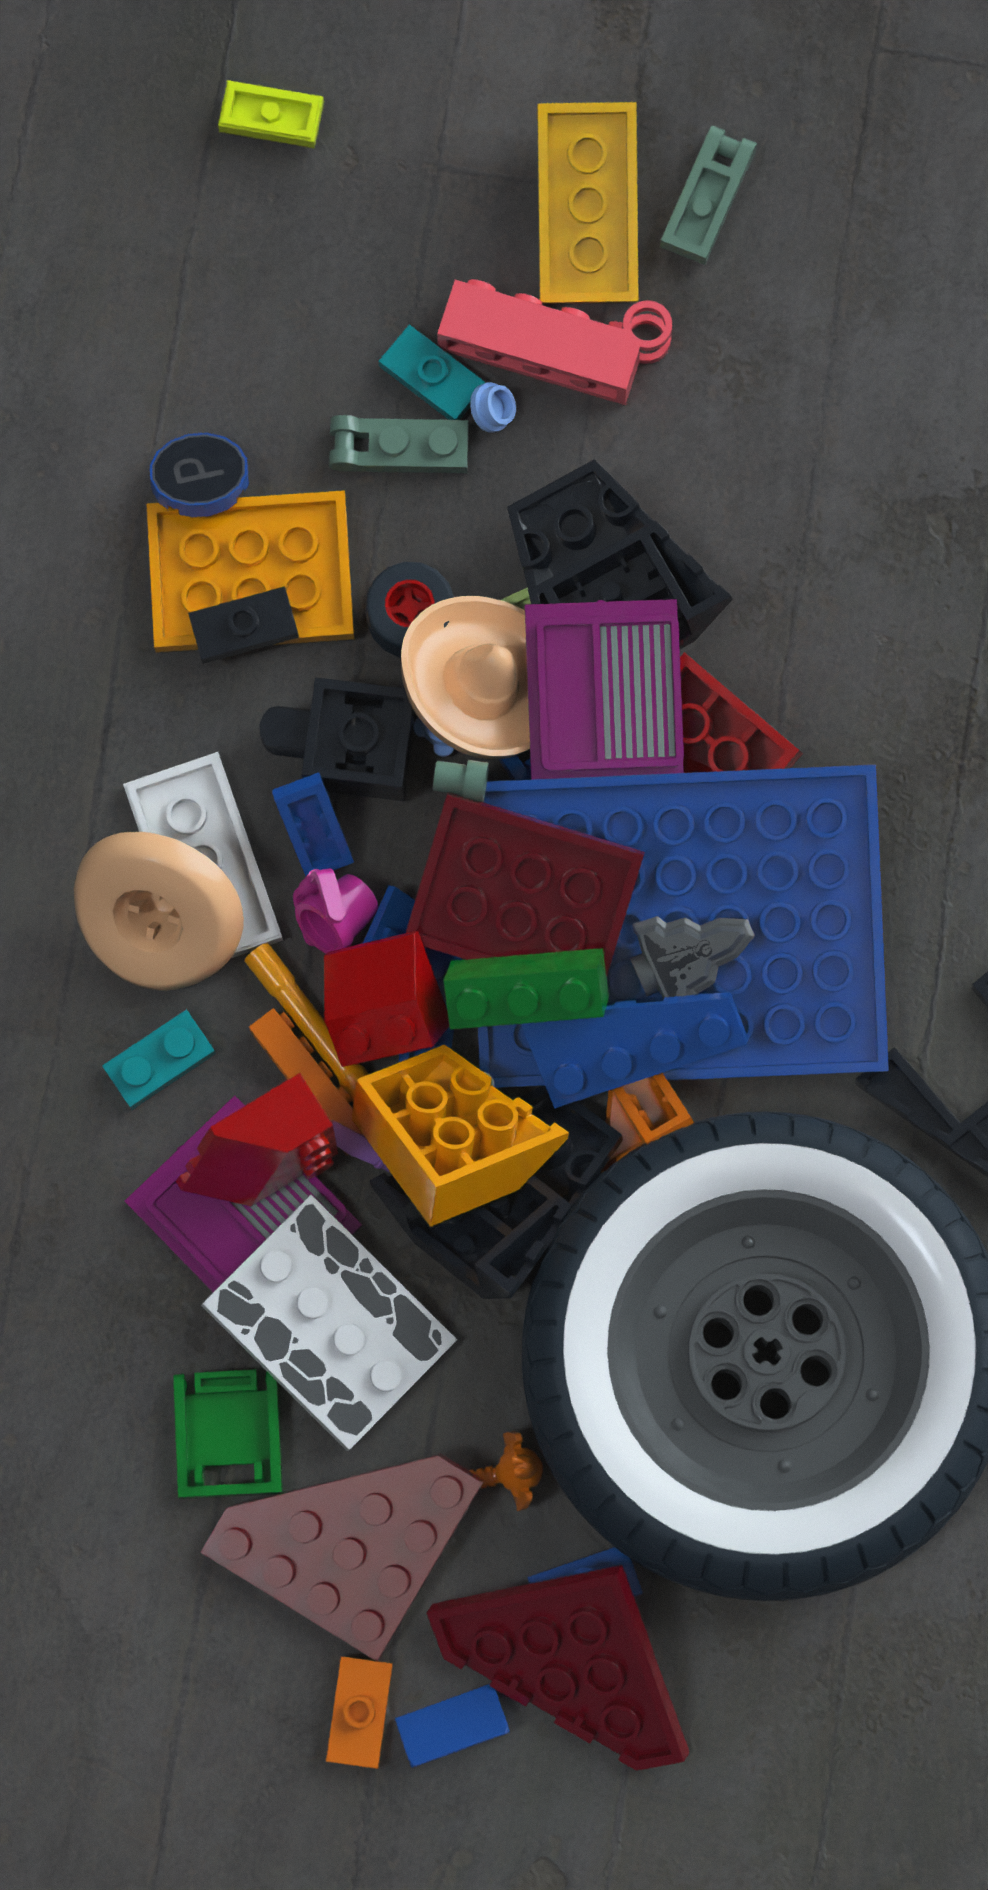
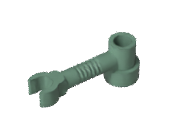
(462, 779)

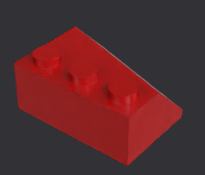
(723, 730)
(263, 1146)

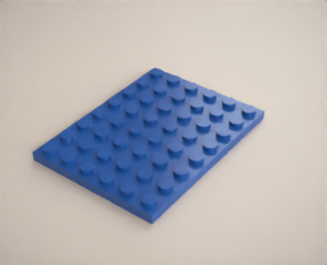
(752, 845)

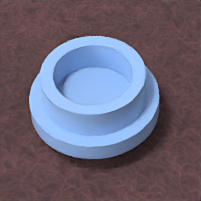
(492, 406)

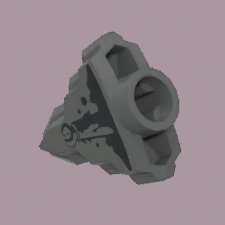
(686, 956)

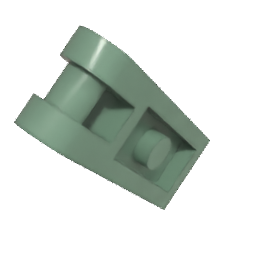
(707, 196)
(399, 445)

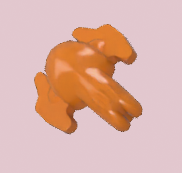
(517, 1470)

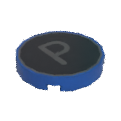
(199, 474)

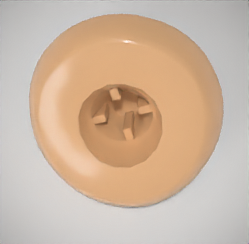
(470, 675)
(156, 910)

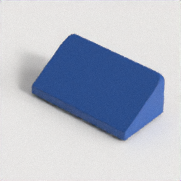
(452, 1725)

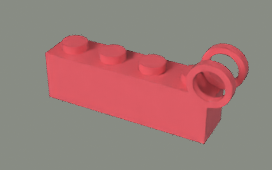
(549, 342)

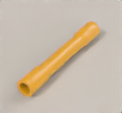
(282, 985)

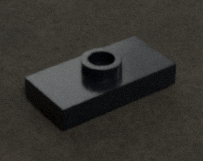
(243, 625)

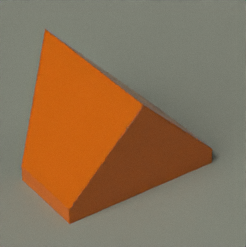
(644, 1113)

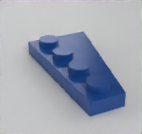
(631, 1043)

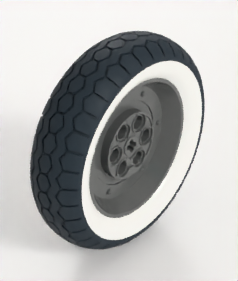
(712, 1483)

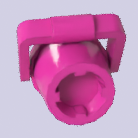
(332, 909)

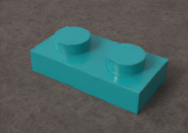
(159, 1059)

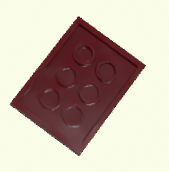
(520, 886)

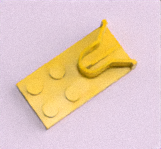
(588, 202)

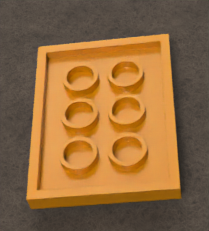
(249, 551)

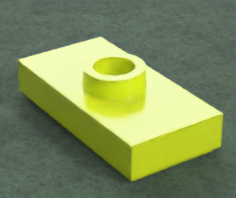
(270, 114)

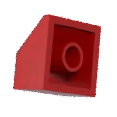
(382, 999)

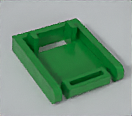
(227, 1426)

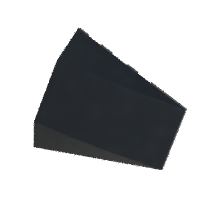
(595, 543)
(504, 1239)

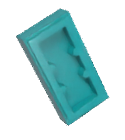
(430, 373)

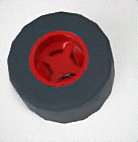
(402, 591)

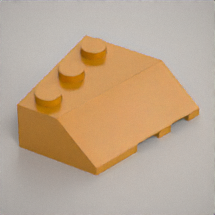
(450, 1133)

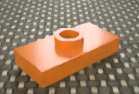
(359, 1712)

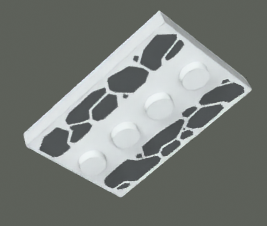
(329, 1322)

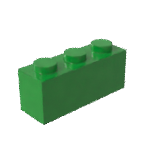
(526, 988)

